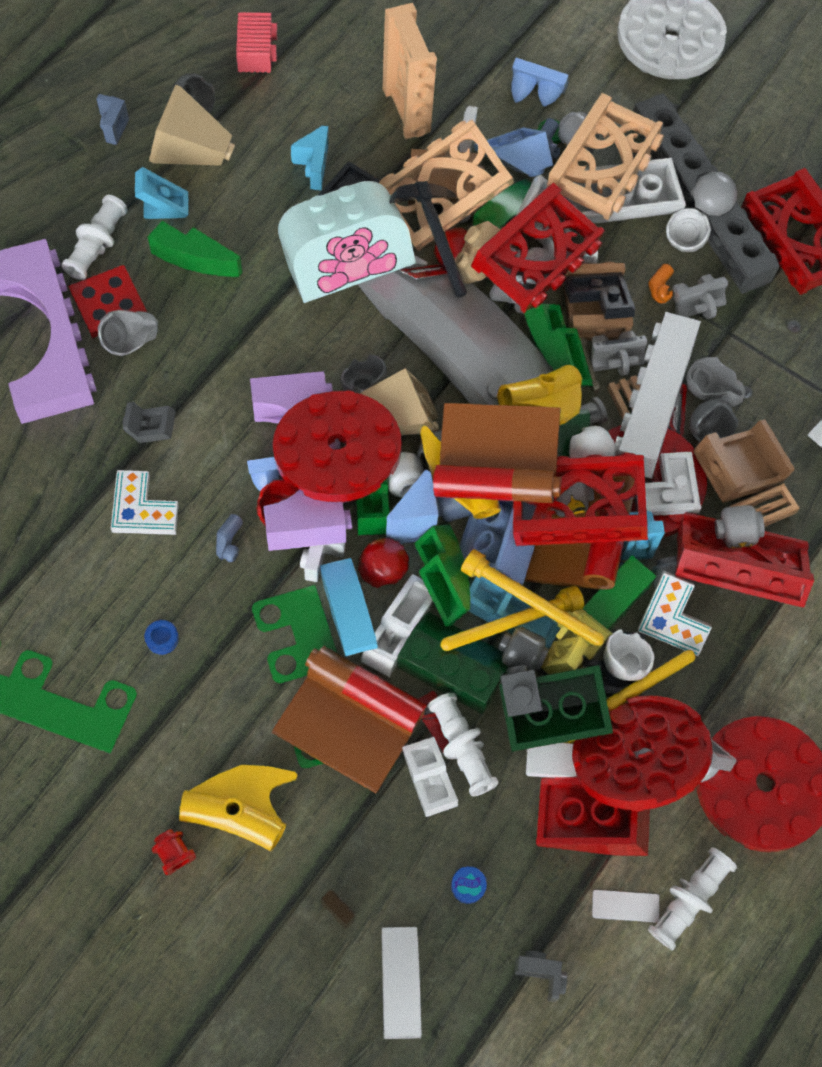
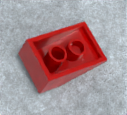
(578, 822)

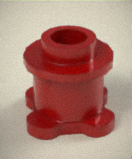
(172, 851)

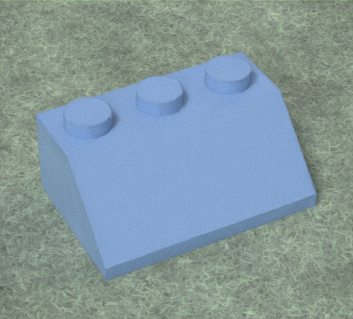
(495, 539)

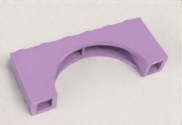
(60, 378)
(298, 519)

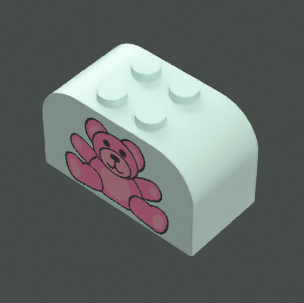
(344, 239)

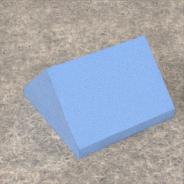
(414, 512)

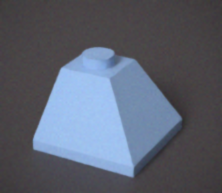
(523, 150)

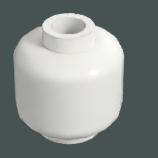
(406, 474)

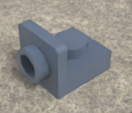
(113, 117)

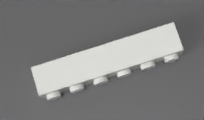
(658, 390)

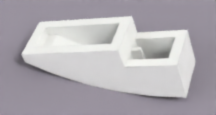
(397, 624)
(401, 983)

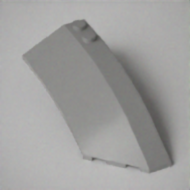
(461, 335)

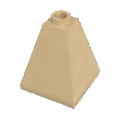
(189, 134)

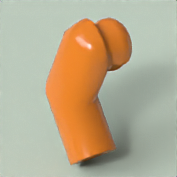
(658, 285)

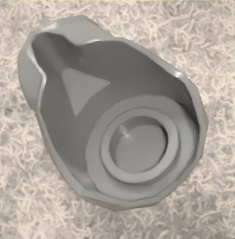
(126, 331)
(713, 380)

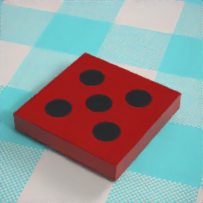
(104, 294)

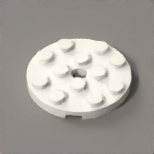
(669, 56)

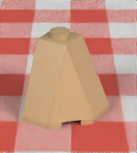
(407, 402)

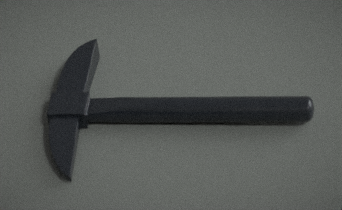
(423, 193)

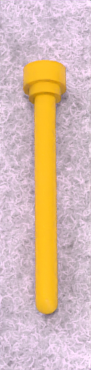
(478, 566)
(568, 600)
(650, 680)

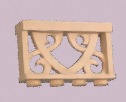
(408, 70)
(600, 121)
(485, 185)

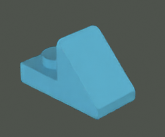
(313, 153)
(160, 196)
(644, 548)

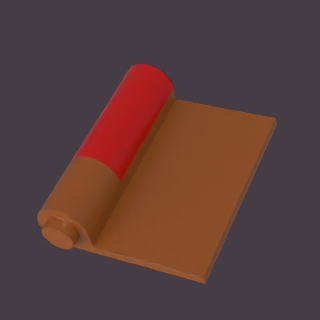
(498, 453)
(580, 564)
(350, 718)

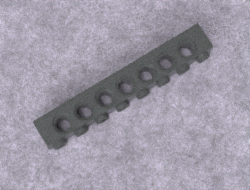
(731, 234)

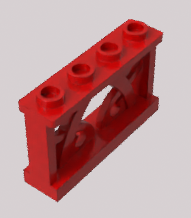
(543, 211)
(773, 228)
(591, 528)
(771, 569)

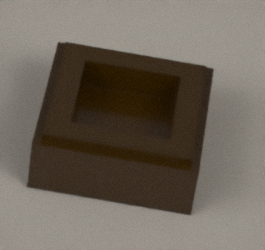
(338, 909)

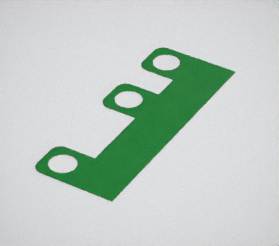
(310, 628)
(91, 726)

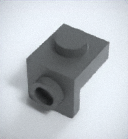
(148, 424)
(520, 691)
(536, 965)

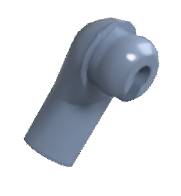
(550, 128)
(224, 538)

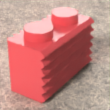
(254, 42)

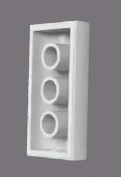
(653, 195)

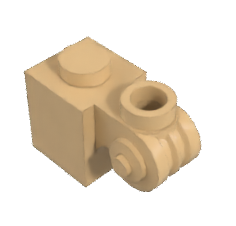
(475, 239)

